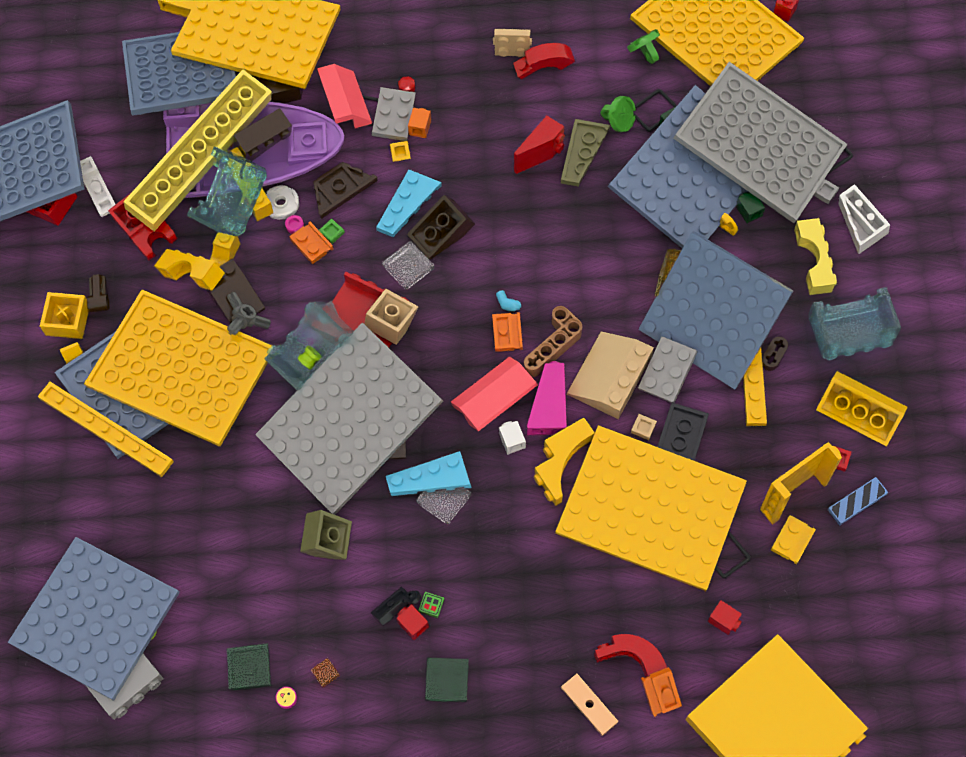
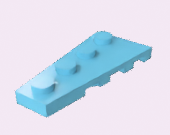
(407, 200)
(437, 474)

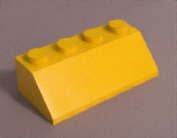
(861, 408)

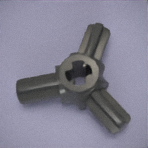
(244, 316)

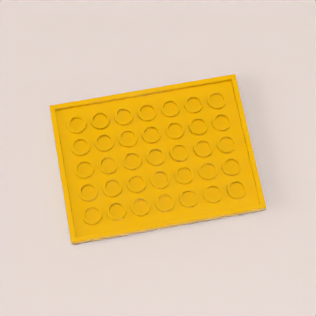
(718, 32)
(259, 36)
(179, 367)
(651, 507)

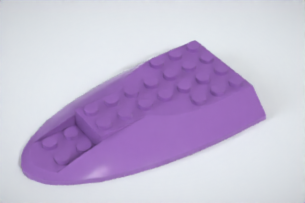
(310, 144)

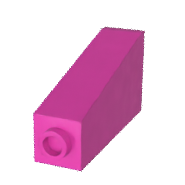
(549, 406)

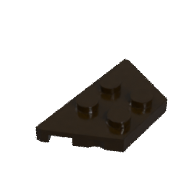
(340, 186)

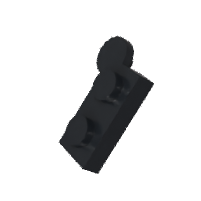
(394, 603)

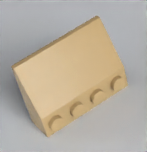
(611, 373)

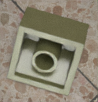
(326, 535)

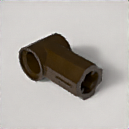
(98, 296)

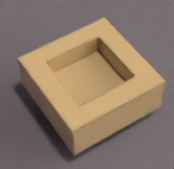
(643, 427)

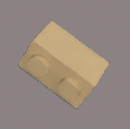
(390, 316)

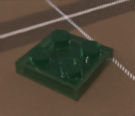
(248, 667)
(447, 679)

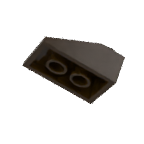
(440, 227)
(234, 281)

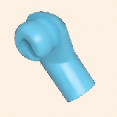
(507, 304)

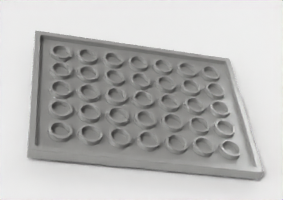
(760, 142)
(349, 418)

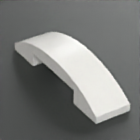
(96, 186)

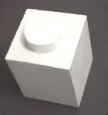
(512, 437)

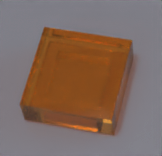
(325, 672)

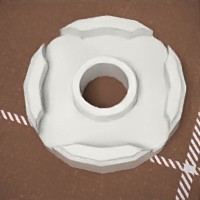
(289, 207)

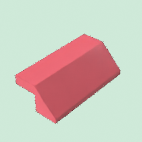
(344, 95)
(494, 393)

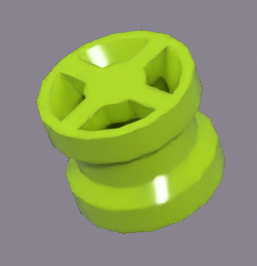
(309, 357)

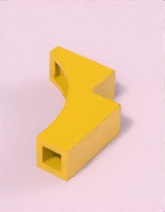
(560, 449)

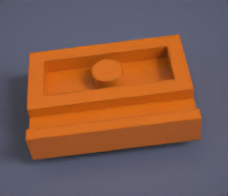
(311, 242)
(507, 332)
(661, 692)

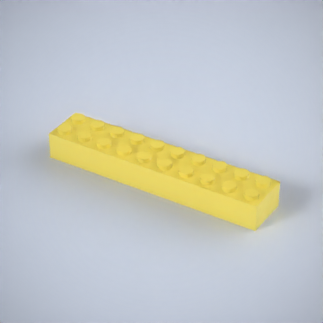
(191, 155)

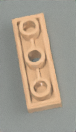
(581, 694)

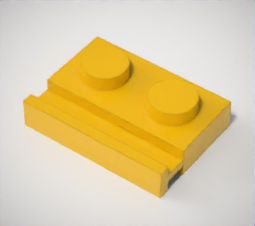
(793, 539)

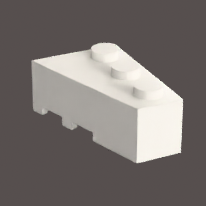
(862, 219)

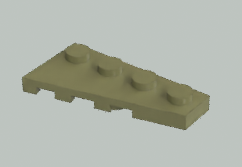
(583, 147)

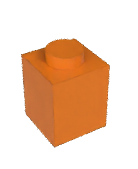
(419, 122)

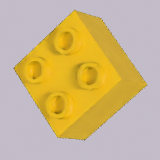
(64, 315)

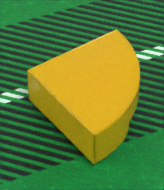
(728, 224)

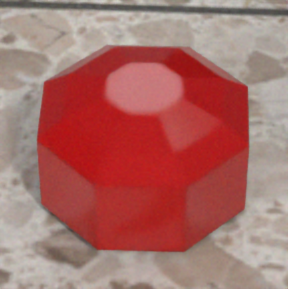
(406, 84)

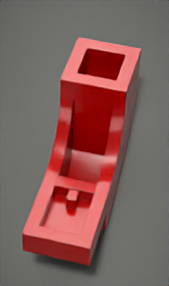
(543, 56)

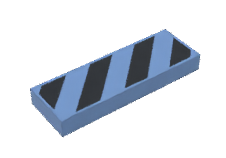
(857, 501)

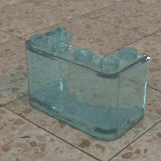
(231, 193)
(854, 325)
(320, 330)

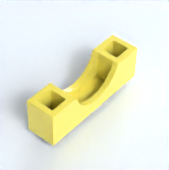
(811, 236)

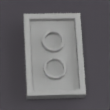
(393, 114)
(667, 370)

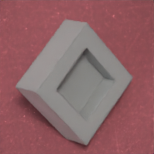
(826, 191)

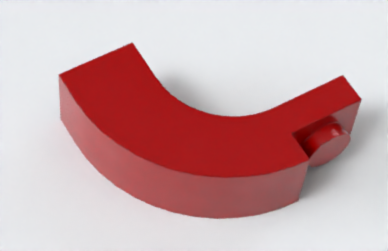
(635, 647)

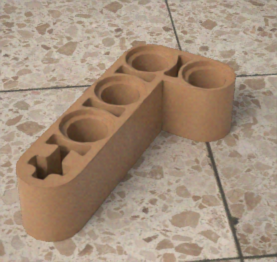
(550, 345)

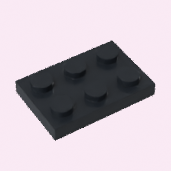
(683, 431)

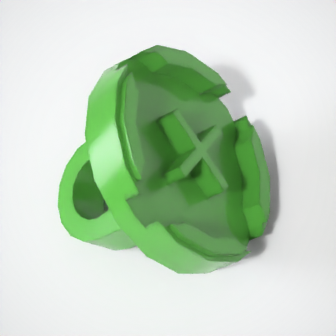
(646, 46)
(620, 113)

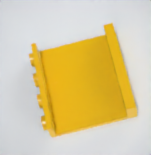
(820, 464)

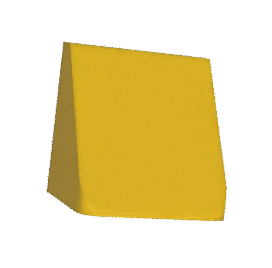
(400, 151)
(71, 352)

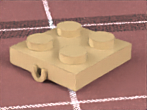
(511, 42)

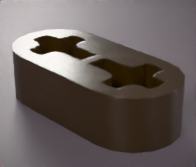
(777, 355)

